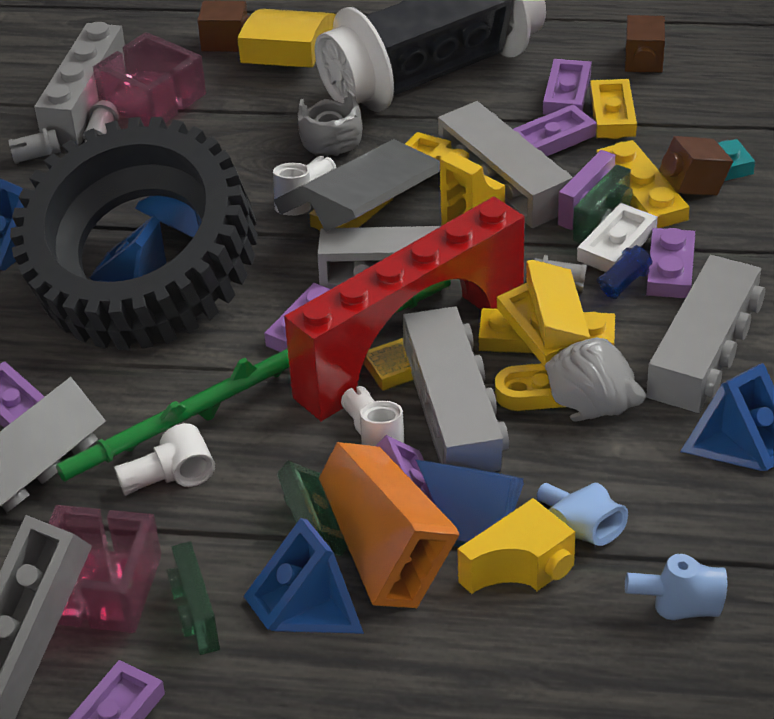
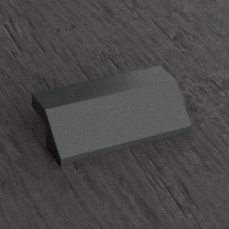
(361, 183)

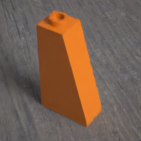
(387, 524)

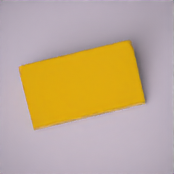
(556, 304)

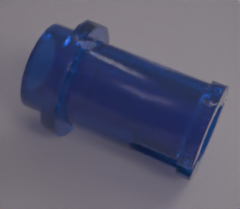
(625, 271)

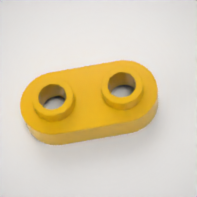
(524, 388)

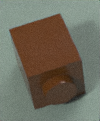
(221, 24)
(645, 43)
(695, 165)

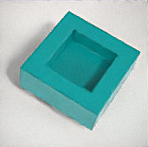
(742, 164)

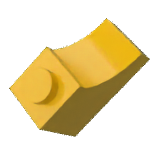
(464, 186)
(522, 548)

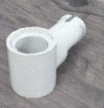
(292, 175)
(372, 417)
(178, 457)

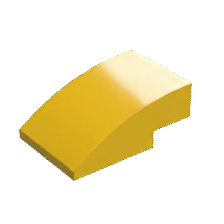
(282, 37)

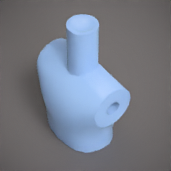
(587, 512)
(683, 588)

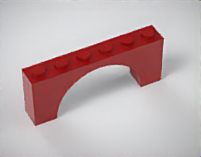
(338, 327)

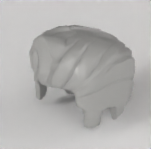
(330, 126)
(593, 380)

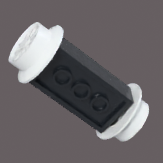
(418, 43)

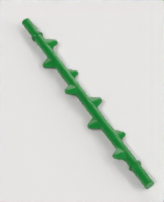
(203, 403)

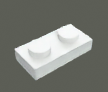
(619, 230)

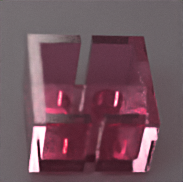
(157, 79)
(114, 582)

